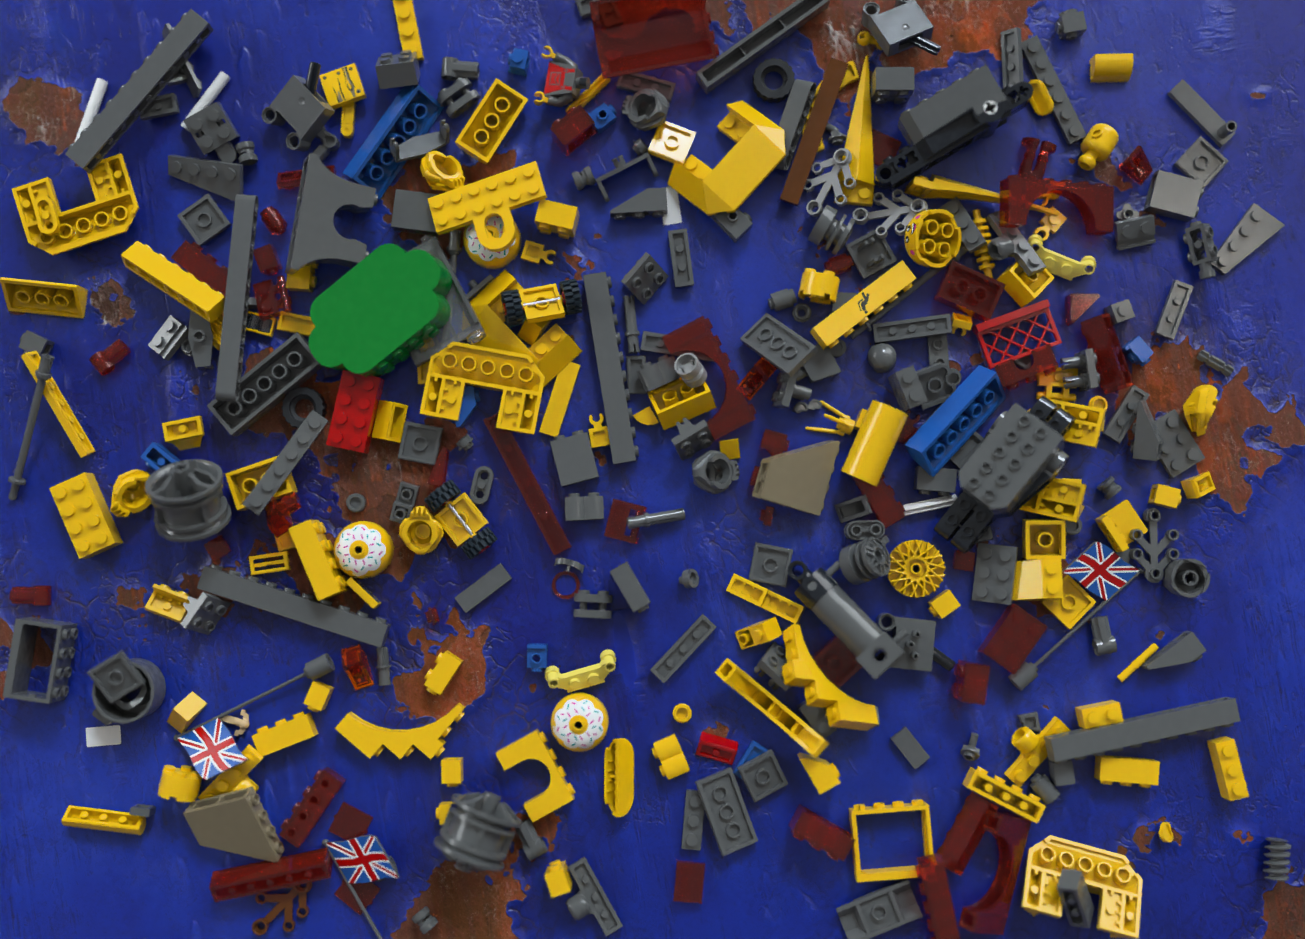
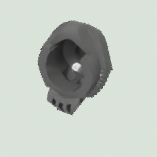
(646, 109)
(714, 472)

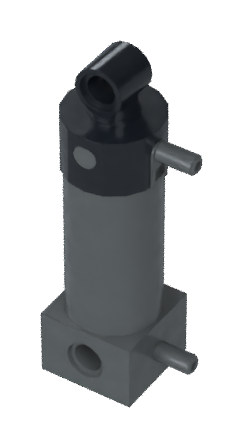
(846, 619)

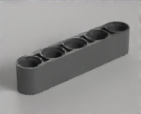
(795, 117)

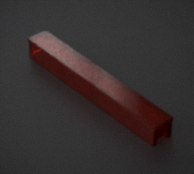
(529, 486)

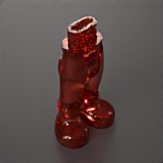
(1031, 145)

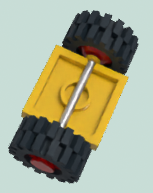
(541, 303)
(460, 519)

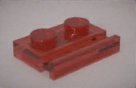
(689, 882)

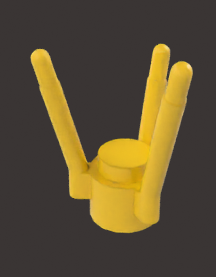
(844, 423)

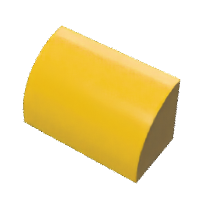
(1111, 67)
(389, 421)

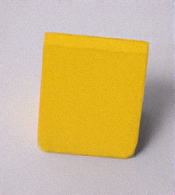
(730, 448)

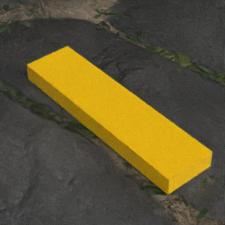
(559, 400)

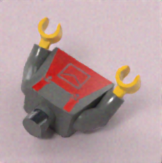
(562, 81)

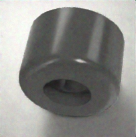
(143, 705)

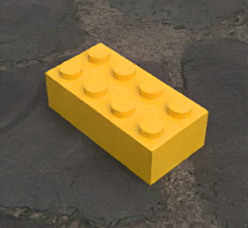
(86, 515)
(318, 559)

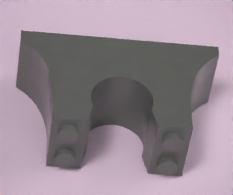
(313, 231)

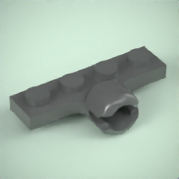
(1013, 244)
(591, 898)

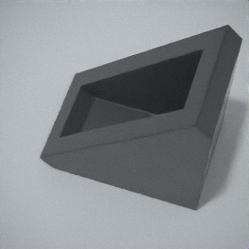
(853, 508)

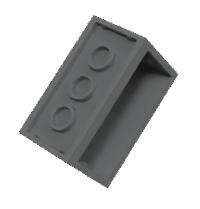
(22, 657)

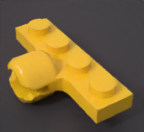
(1031, 749)
(235, 778)

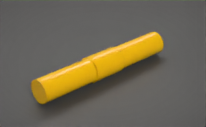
(1135, 664)

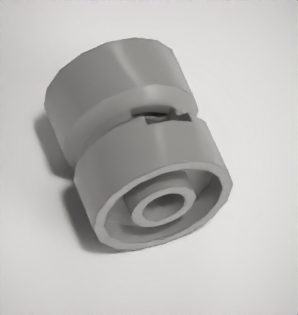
(690, 370)

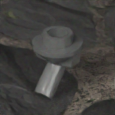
(836, 138)
(970, 749)

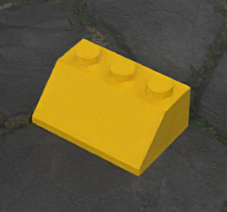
(678, 401)

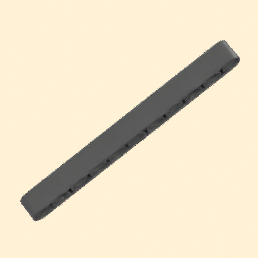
(237, 298)

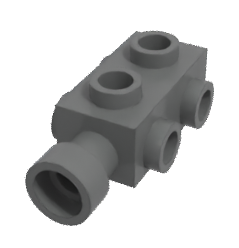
(1199, 246)

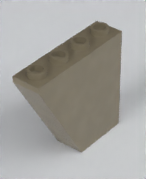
(798, 477)
(235, 825)

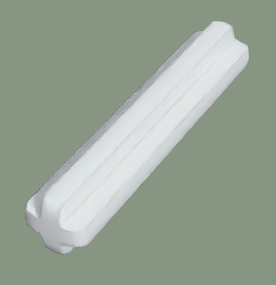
(929, 505)

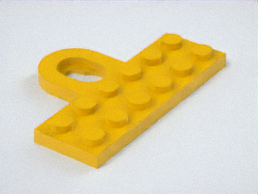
(487, 199)

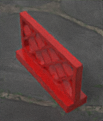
(1012, 318)

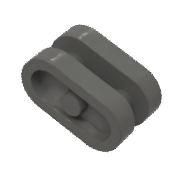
(460, 87)
(864, 529)
(601, 597)

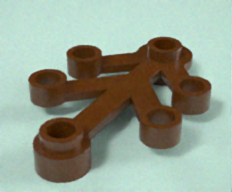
(285, 901)

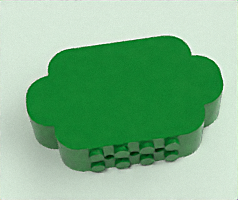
(380, 311)

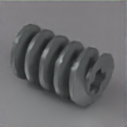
(1278, 860)

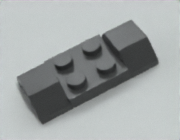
(879, 911)

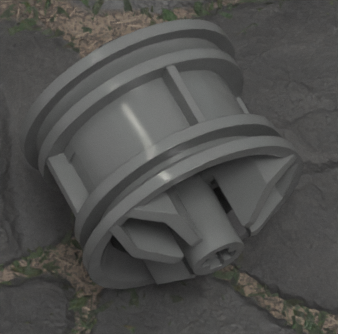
(188, 500)
(477, 832)

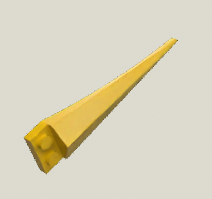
(860, 145)
(949, 189)

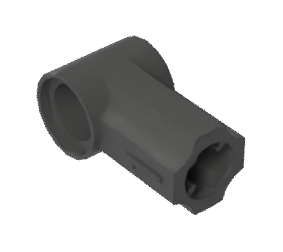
(454, 69)
(1103, 641)
(532, 843)

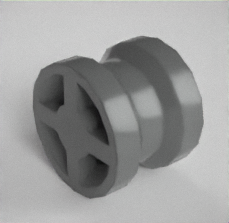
(1109, 487)

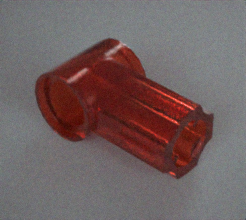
(105, 360)
(31, 595)

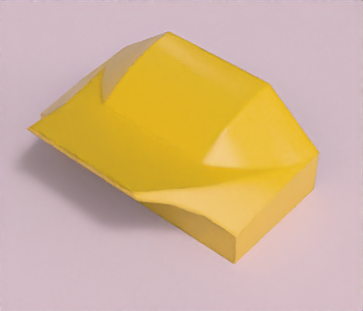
(184, 432)

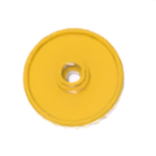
(926, 578)

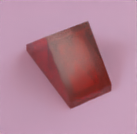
(1136, 165)
(1077, 304)

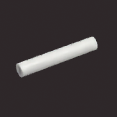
(210, 95)
(93, 105)

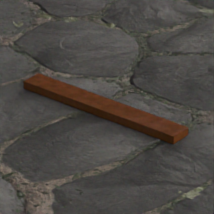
(814, 131)

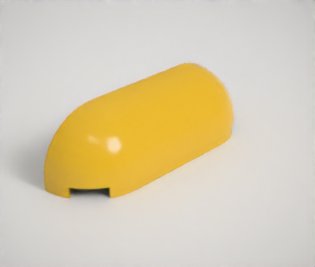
(619, 776)

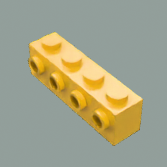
(1003, 794)

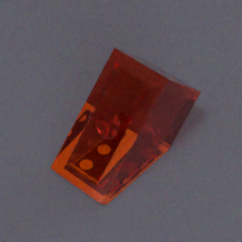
(757, 377)
(357, 667)

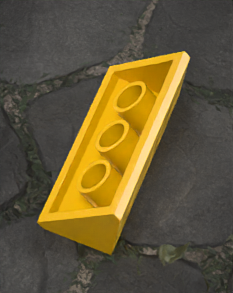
(44, 297)

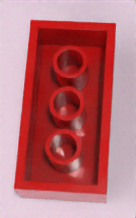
(355, 412)

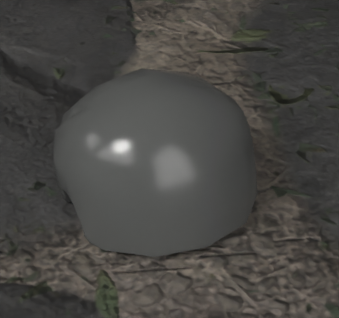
(882, 357)

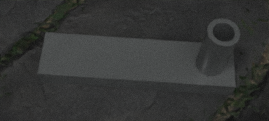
(1202, 113)

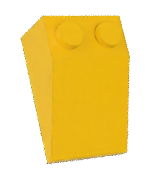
(1038, 580)

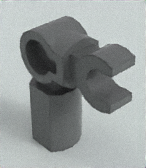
(329, 141)

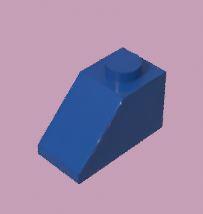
(469, 405)

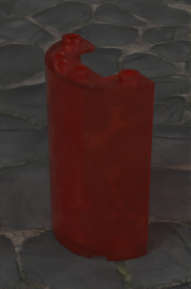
(651, 34)

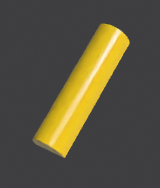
(103, 820)

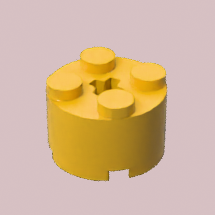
(818, 286)
(179, 783)

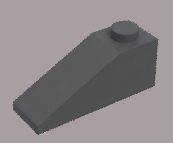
(1180, 650)

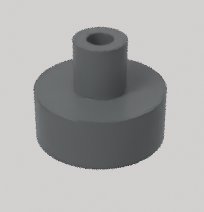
(689, 578)

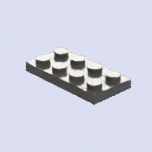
(779, 344)
(726, 811)

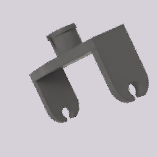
(420, 145)
(621, 165)
(200, 341)

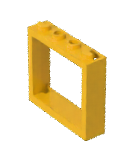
(889, 873)

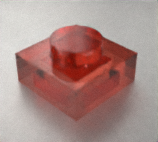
(766, 515)

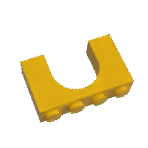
(535, 747)

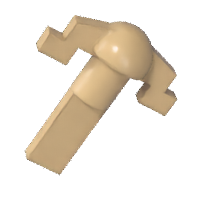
(242, 723)

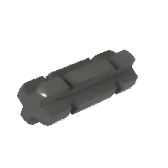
(1215, 362)

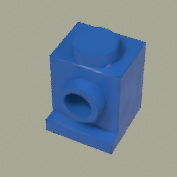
(519, 62)
(603, 123)
(1137, 351)
(541, 650)

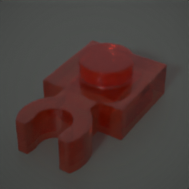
(908, 429)

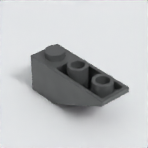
(648, 202)
(1147, 439)

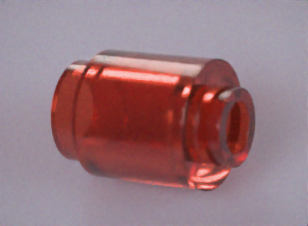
(273, 221)
(839, 264)

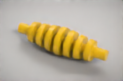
(983, 252)

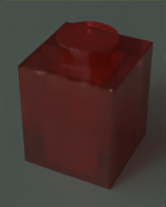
(267, 260)

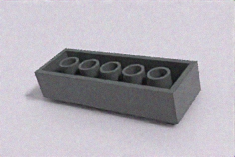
(267, 385)

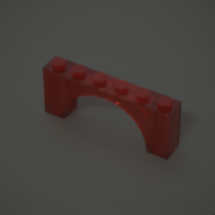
(1092, 201)
(734, 409)
(992, 910)

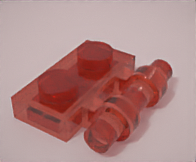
(266, 298)

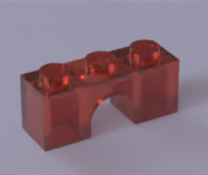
(1044, 363)
(773, 443)

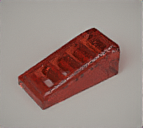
(439, 471)

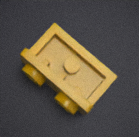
(167, 603)

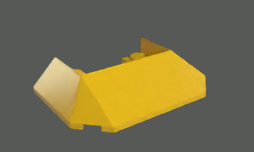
(754, 156)
(88, 223)
(550, 352)
(487, 369)
(1061, 497)
(1104, 874)

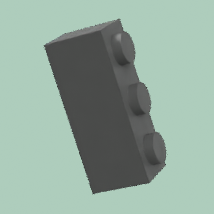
(1075, 898)

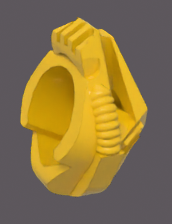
(442, 171)
(1200, 407)
(130, 493)
(421, 531)

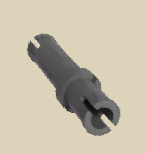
(631, 324)
(647, 520)

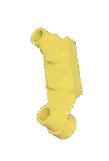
(1060, 264)
(582, 677)

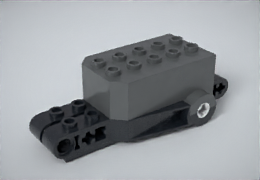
(950, 122)
(1007, 470)

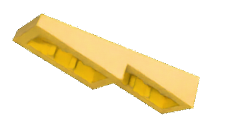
(765, 599)

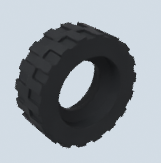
(766, 67)
(296, 395)

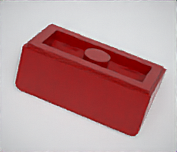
(717, 748)

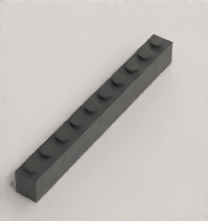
(139, 91)
(609, 368)
(294, 606)
(1142, 729)

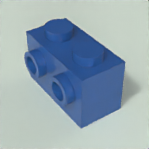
(158, 456)

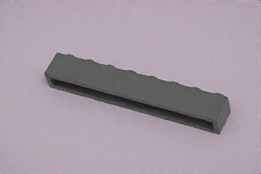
(758, 42)

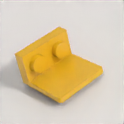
(1118, 523)

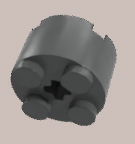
(1175, 579)

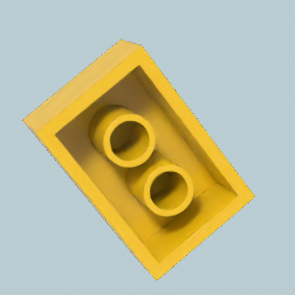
(245, 479)

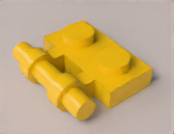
(1056, 380)

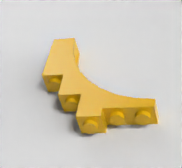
(818, 690)
(772, 707)
(371, 738)

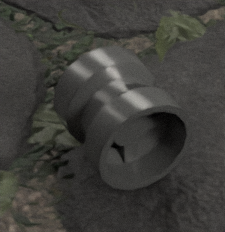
(246, 153)
(583, 178)
(427, 923)

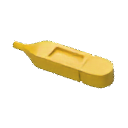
(348, 120)

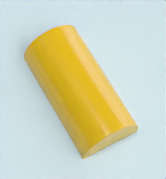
(491, 121)
(874, 442)

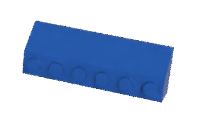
(406, 117)
(956, 420)

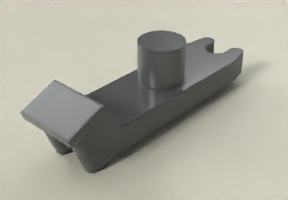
(477, 288)

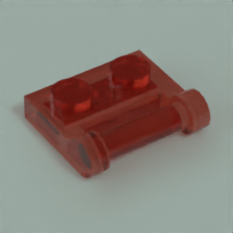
(618, 521)

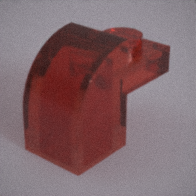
(278, 513)

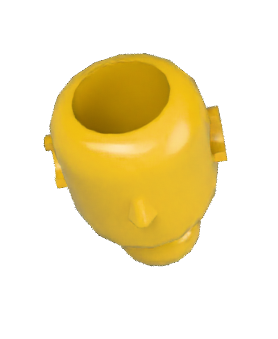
(1097, 145)

